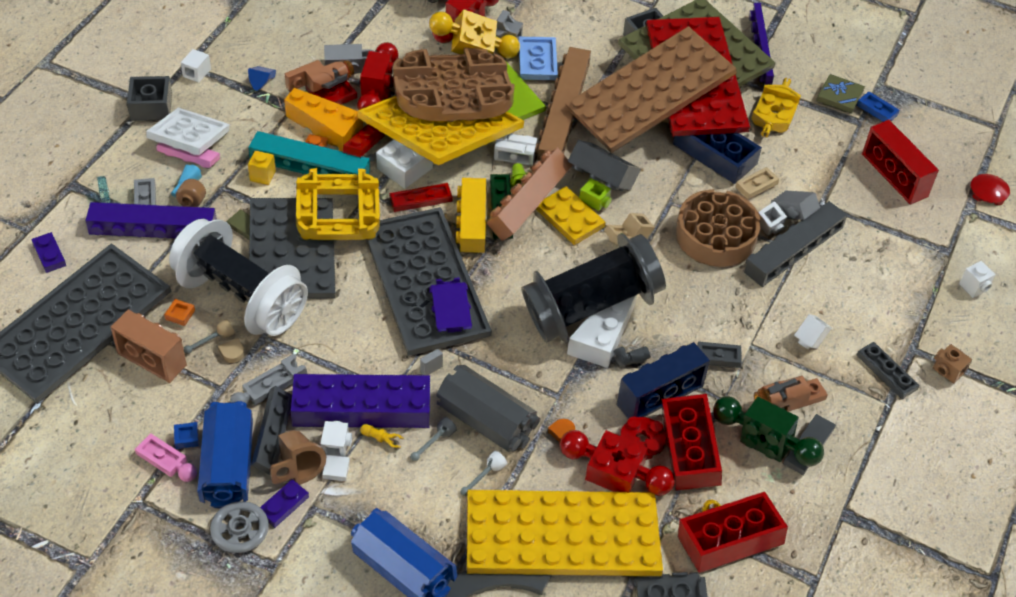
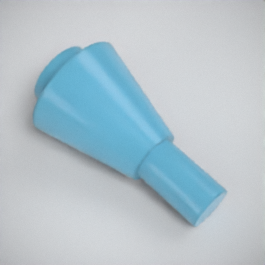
(189, 172)

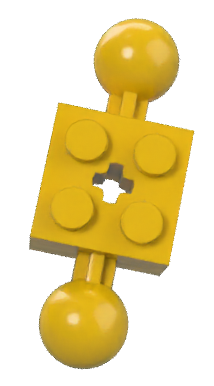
(473, 32)

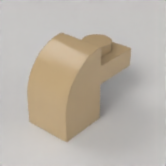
(633, 225)

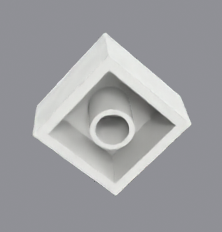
(402, 163)

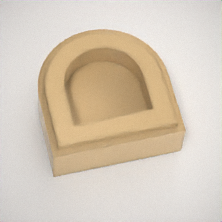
(232, 351)

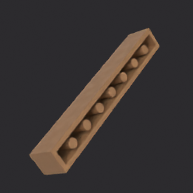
(567, 87)

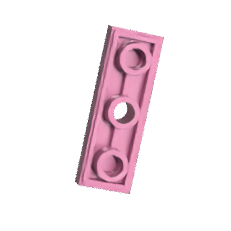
(205, 159)

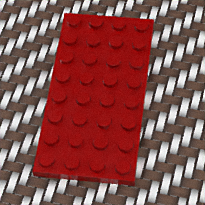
(718, 109)

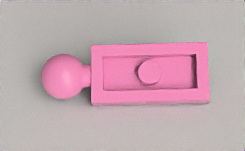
(166, 458)

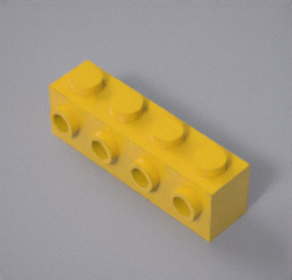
(473, 215)

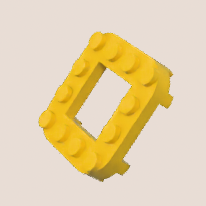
(337, 184)

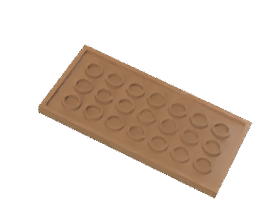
(650, 89)

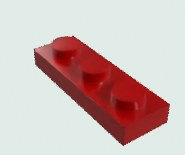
(363, 141)

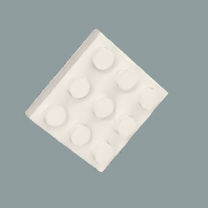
(187, 131)

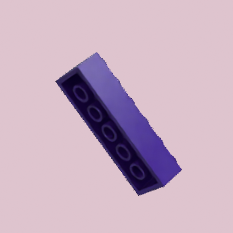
(361, 400)

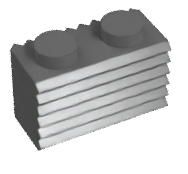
(797, 204)

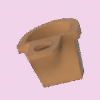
(300, 457)

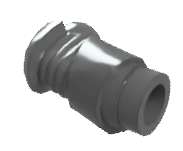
(633, 357)

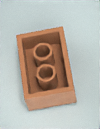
(149, 345)

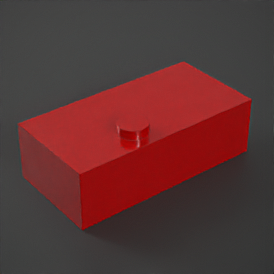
(900, 162)
(691, 442)
(732, 531)

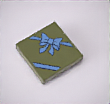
(840, 93)

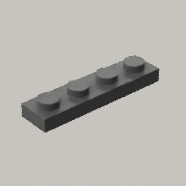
(272, 425)

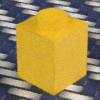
(261, 167)

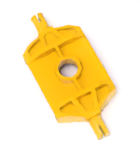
(779, 99)

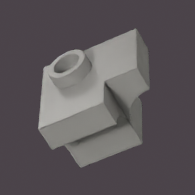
(508, 26)

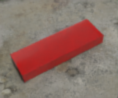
(420, 197)

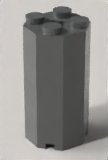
(487, 408)

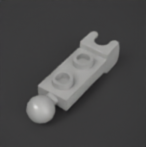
(280, 376)

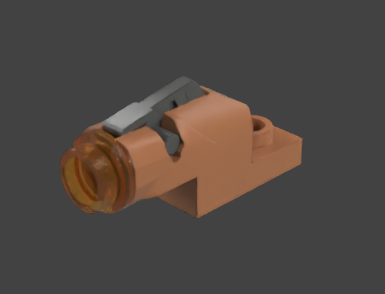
(319, 76)
(793, 393)

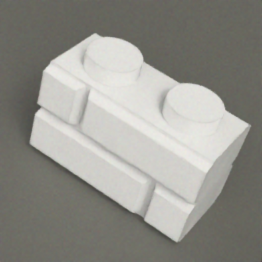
(515, 149)

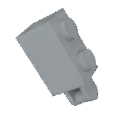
(346, 52)

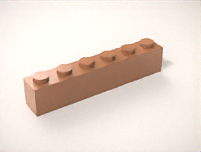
(528, 194)

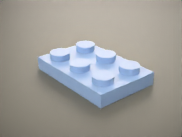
(538, 58)

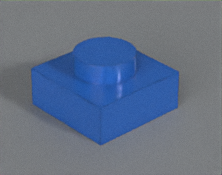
(186, 435)

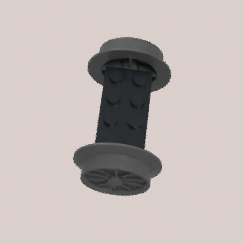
(594, 287)

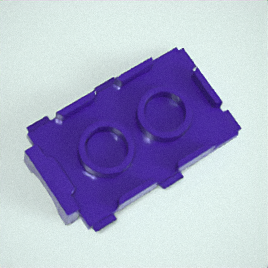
(451, 305)

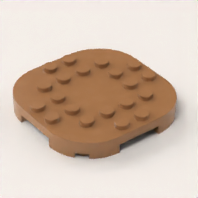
(453, 85)

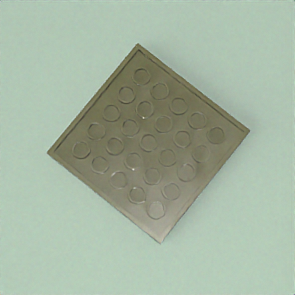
(745, 55)

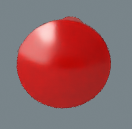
(989, 189)

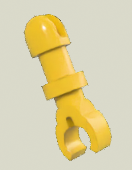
(380, 435)

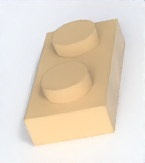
(757, 183)

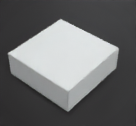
(336, 468)

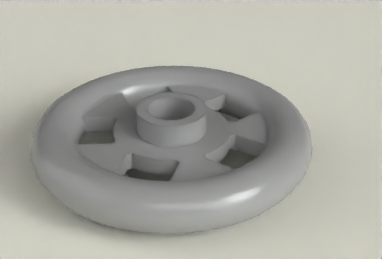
(233, 510)

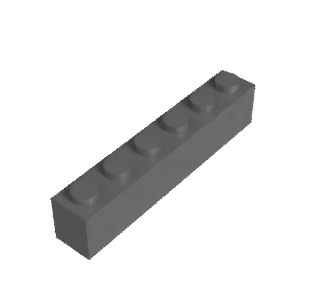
(794, 244)

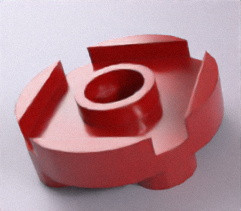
(648, 427)

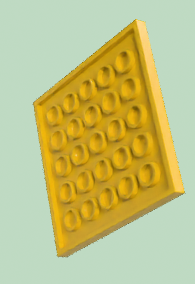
(437, 139)

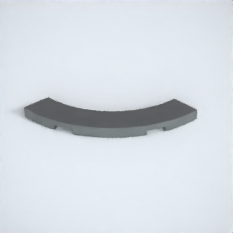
(471, 584)

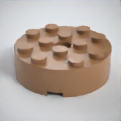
(717, 228)

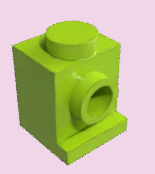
(595, 194)

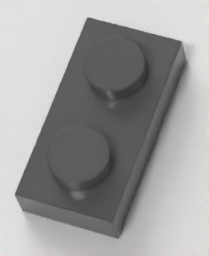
(722, 354)

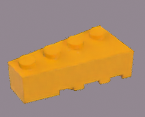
(323, 117)

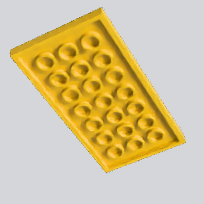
(563, 533)

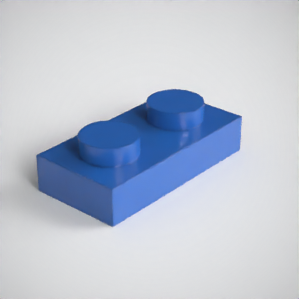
(877, 107)

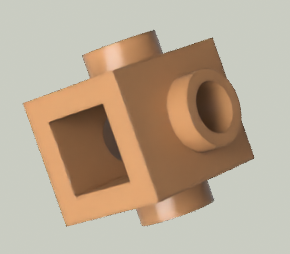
(951, 363)

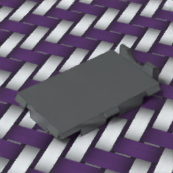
(672, 585)

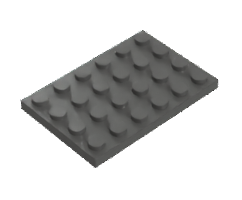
(278, 243)

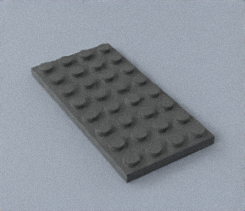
(409, 258)
(75, 321)

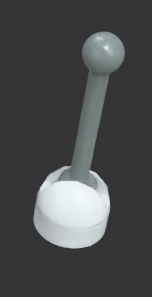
(495, 462)

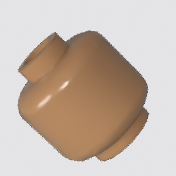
(191, 193)

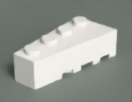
(601, 333)

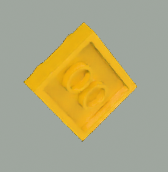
(570, 215)

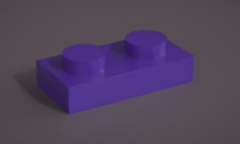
(48, 252)
(284, 502)

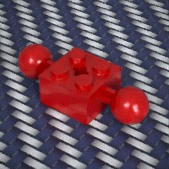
(455, 7)
(377, 75)
(616, 463)

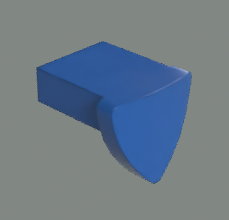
(260, 76)

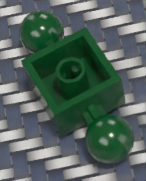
(769, 430)

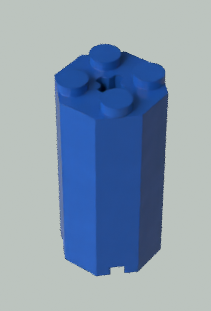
(225, 454)
(402, 556)

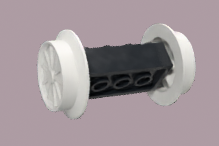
(205, 253)

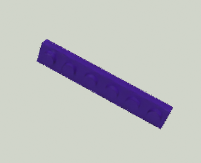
(760, 38)

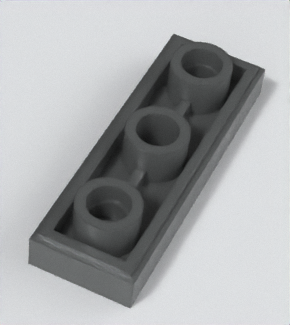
(888, 370)
(818, 428)

